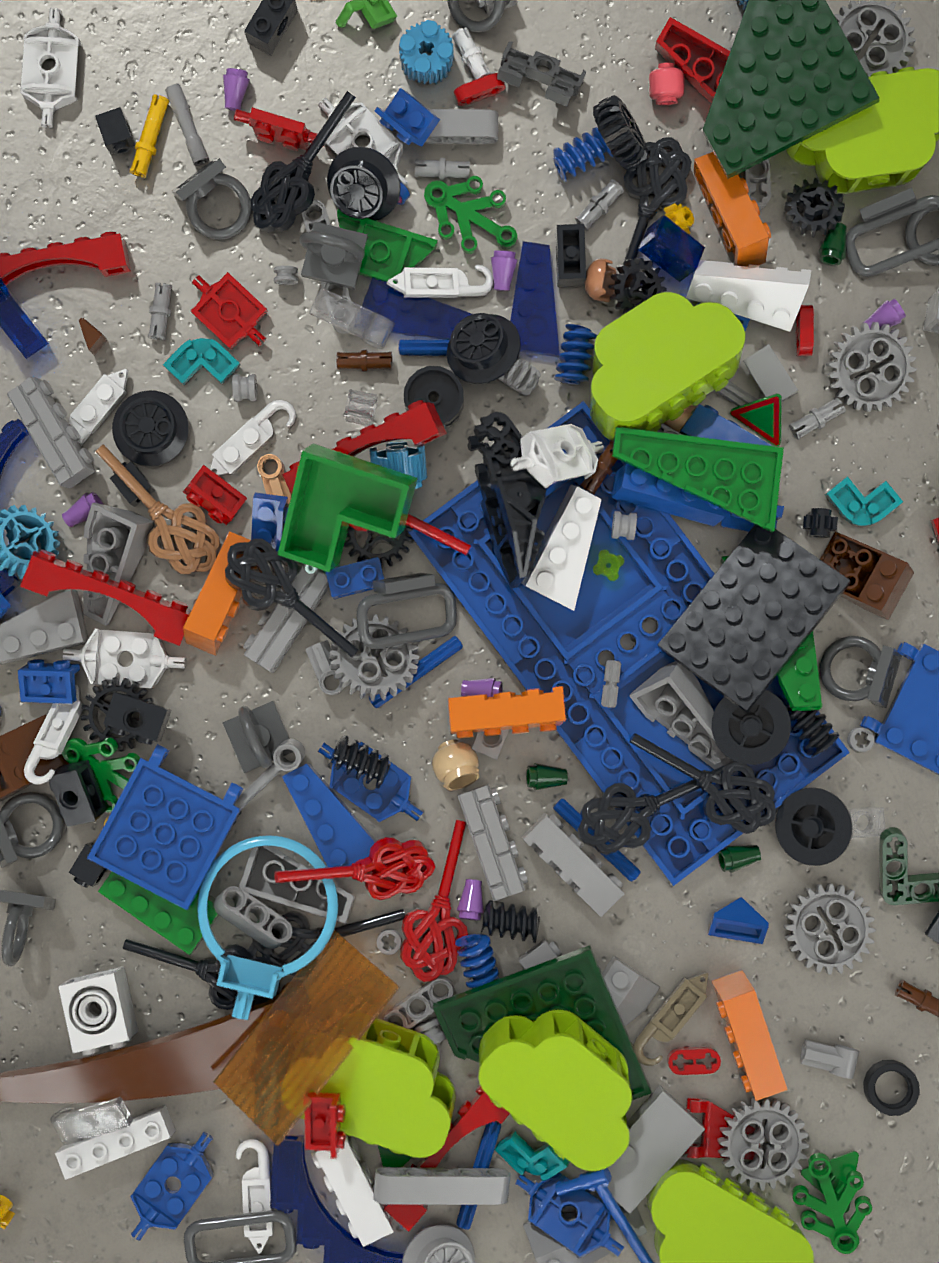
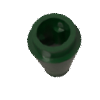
(834, 245)
(545, 776)
(737, 857)

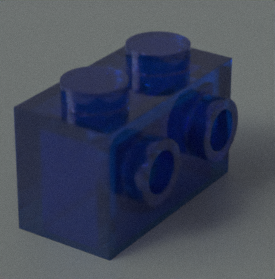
(671, 248)

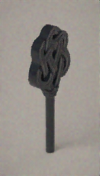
(671, 162)
(286, 187)
(251, 582)
(703, 778)
(629, 802)
(304, 932)
(206, 969)

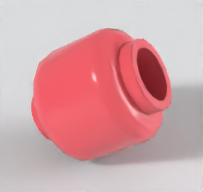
(666, 84)

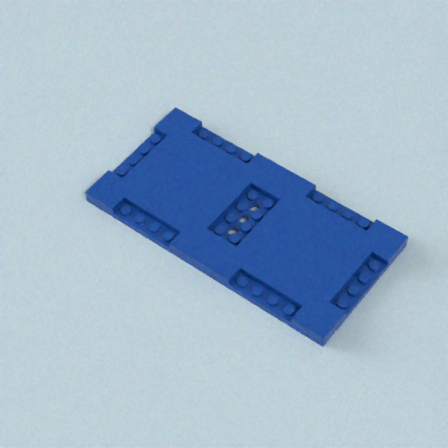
(561, 647)

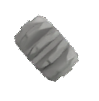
(521, 377)

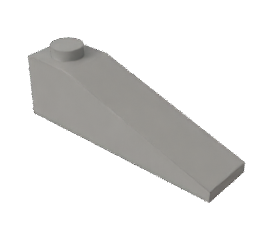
(115, 547)
(681, 706)
(628, 989)
(551, 1251)

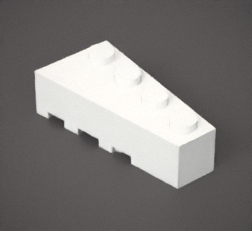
(751, 291)
(565, 549)
(354, 1193)

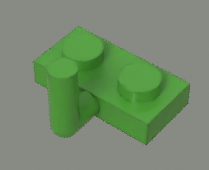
(375, 11)

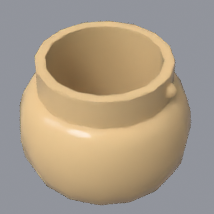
(455, 764)

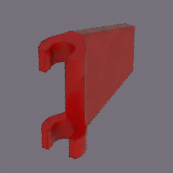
(712, 1121)

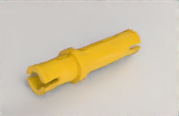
(146, 146)

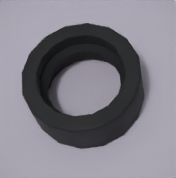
(906, 1103)

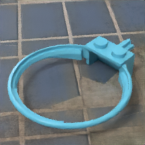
(248, 975)

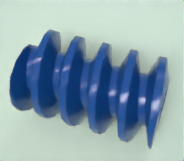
(580, 153)
(575, 355)
(479, 959)

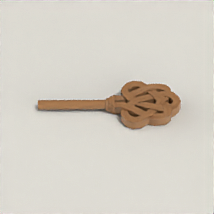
(156, 511)

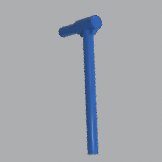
(599, 1181)

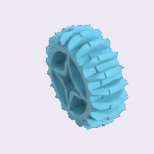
(13, 523)

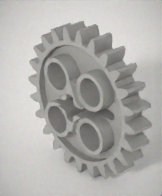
(892, 53)
(862, 345)
(352, 668)
(850, 916)
(787, 1142)

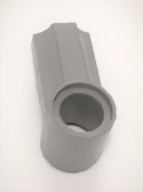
(320, 662)
(836, 1059)

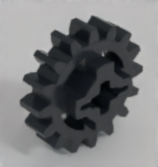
(812, 196)
(630, 279)

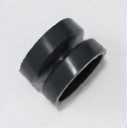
(437, 382)

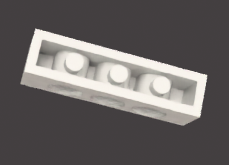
(91, 1153)

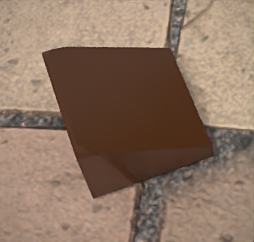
(93, 337)

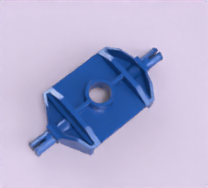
(381, 802)
(160, 1205)
(581, 1235)

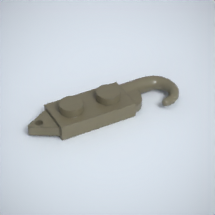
(672, 1015)

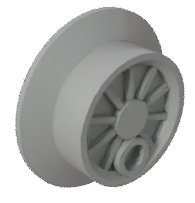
(440, 1245)

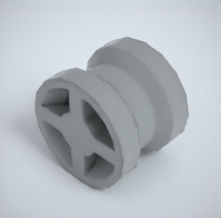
(244, 387)
(624, 525)
(431, 1029)

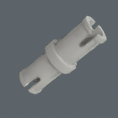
(442, 169)
(599, 204)
(160, 311)
(817, 418)

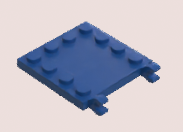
(913, 717)
(165, 831)

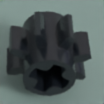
(820, 523)

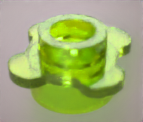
(615, 561)

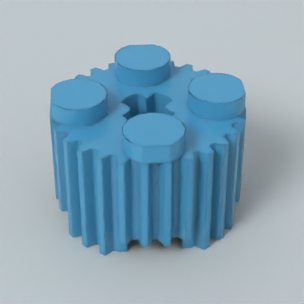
(421, 39)
(402, 459)

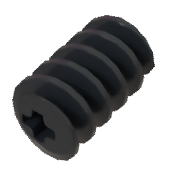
(813, 729)
(360, 760)
(511, 921)

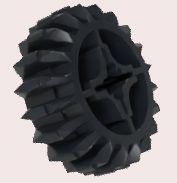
(620, 132)
(371, 543)
(97, 702)

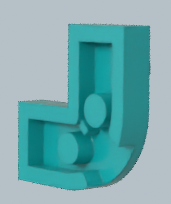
(199, 353)
(861, 509)
(523, 1158)

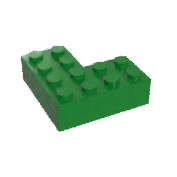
(338, 491)
(159, 914)

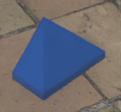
(739, 922)

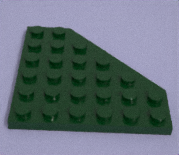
(783, 83)
(563, 983)

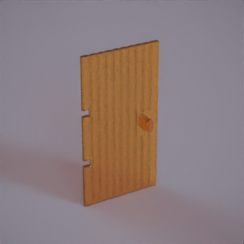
(305, 1036)

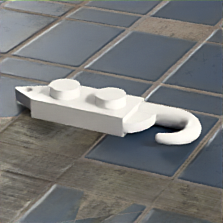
(439, 283)
(98, 404)
(249, 439)
(53, 737)
(256, 1193)

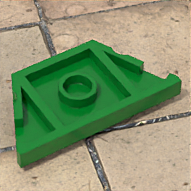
(388, 247)

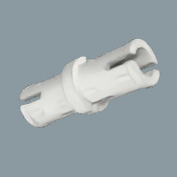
(470, 53)

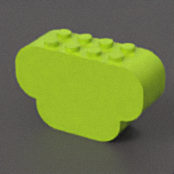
(882, 143)
(662, 362)
(560, 1085)
(394, 1091)
(717, 1222)

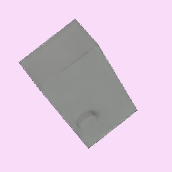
(657, 1139)

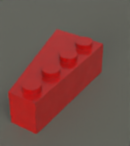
(693, 54)

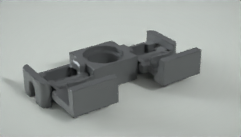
(560, 81)

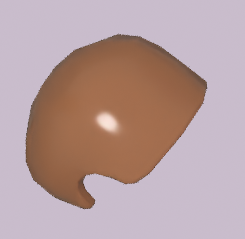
(598, 279)

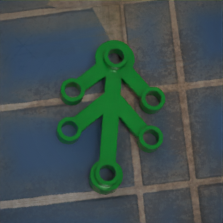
(467, 212)
(104, 769)
(833, 1207)

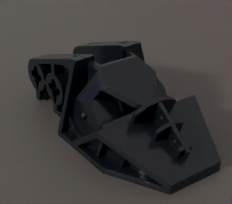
(510, 497)

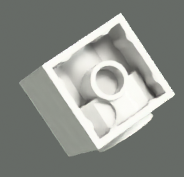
(90, 1027)

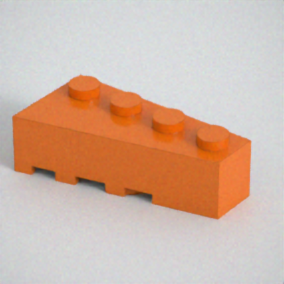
(734, 211)
(215, 604)
(506, 712)
(749, 1034)

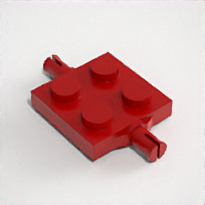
(273, 127)
(229, 310)

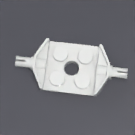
(52, 87)
(360, 121)
(546, 460)
(102, 655)

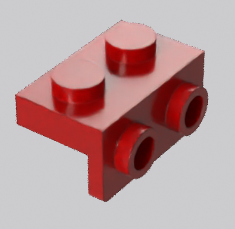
(214, 495)
(324, 1122)

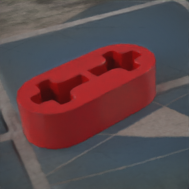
(478, 89)
(805, 331)
(693, 1053)

